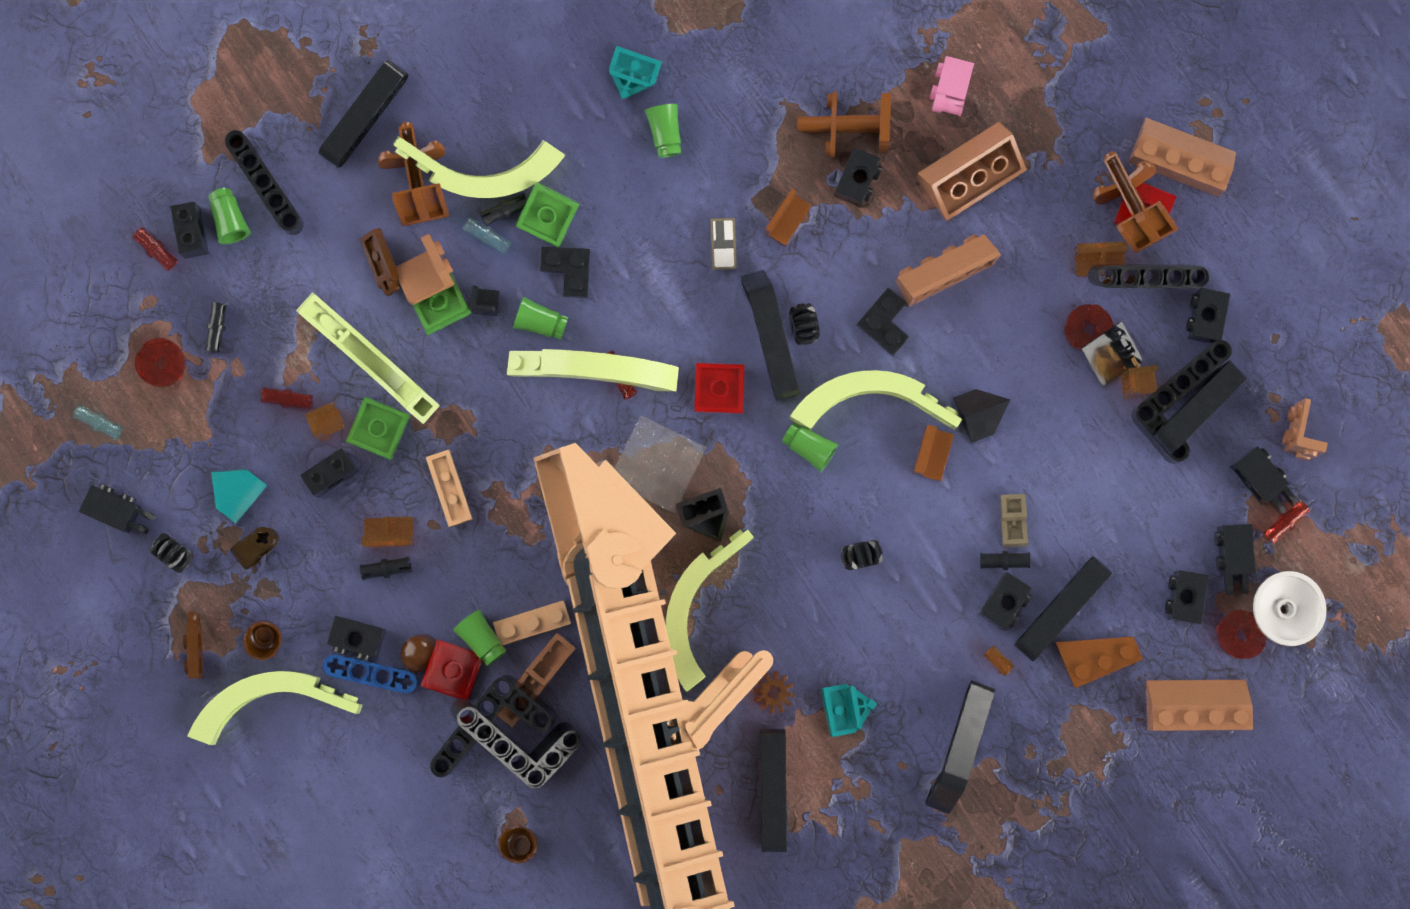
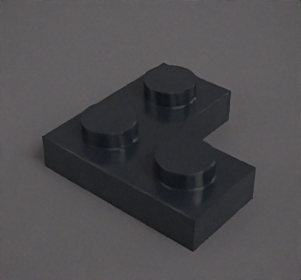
(574, 265)
(878, 323)

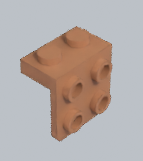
(425, 273)
(1294, 437)

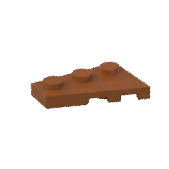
(1096, 658)

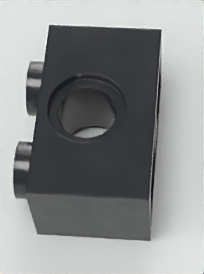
(861, 163)
(189, 230)
(1217, 304)
(329, 473)
(1196, 586)
(993, 610)
(371, 638)

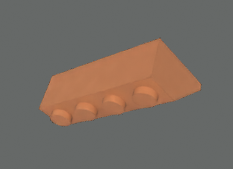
(1184, 157)
(972, 171)
(947, 269)
(1198, 705)

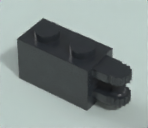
(1263, 478)
(114, 510)
(1235, 555)

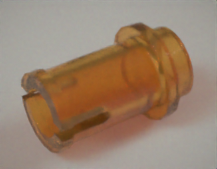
(999, 661)

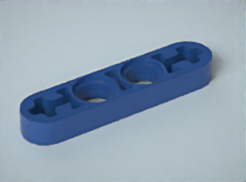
(370, 675)

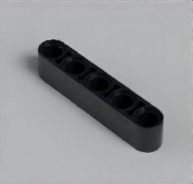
(363, 113)
(258, 173)
(1138, 272)
(1200, 406)
(1063, 608)
(773, 790)

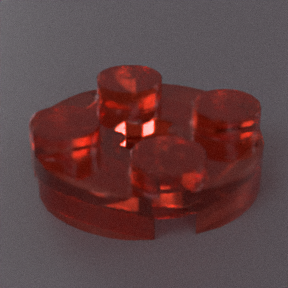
(1076, 321)
(152, 374)
(1227, 632)

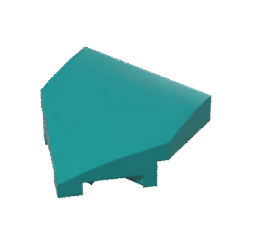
(633, 71)
(235, 491)
(845, 709)

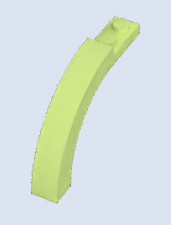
(520, 177)
(368, 357)
(593, 366)
(870, 382)
(678, 609)
(224, 705)

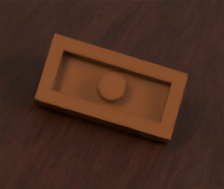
(787, 218)
(933, 453)

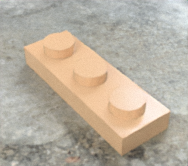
(449, 488)
(532, 623)

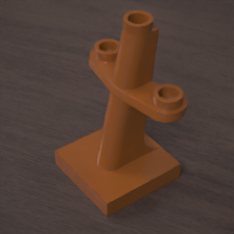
(849, 123)
(419, 202)
(1146, 224)

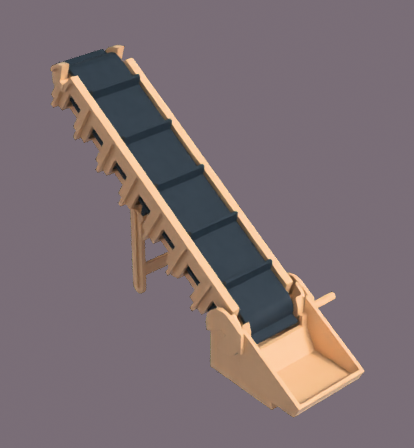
(648, 731)

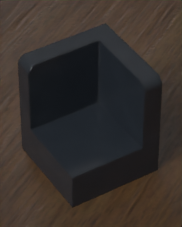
(484, 301)

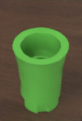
(665, 129)
(227, 217)
(539, 320)
(810, 446)
(480, 637)

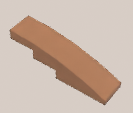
(540, 673)

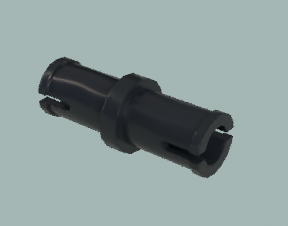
(503, 209)
(215, 327)
(1005, 560)
(385, 568)

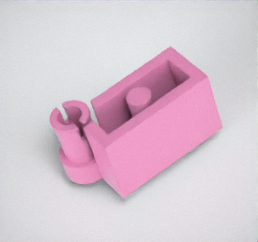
(952, 85)

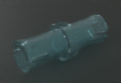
(487, 236)
(98, 422)

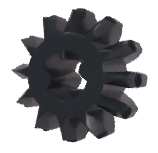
(804, 324)
(171, 553)
(861, 554)

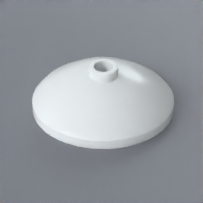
(1303, 605)

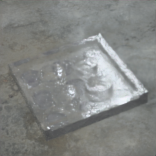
(659, 463)

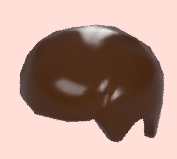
(262, 640)
(417, 652)
(517, 844)

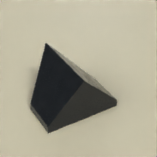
(980, 413)
(705, 513)

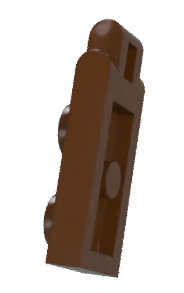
(380, 261)
(193, 643)

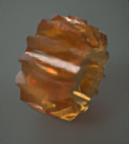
(781, 696)

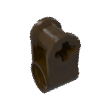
(252, 549)

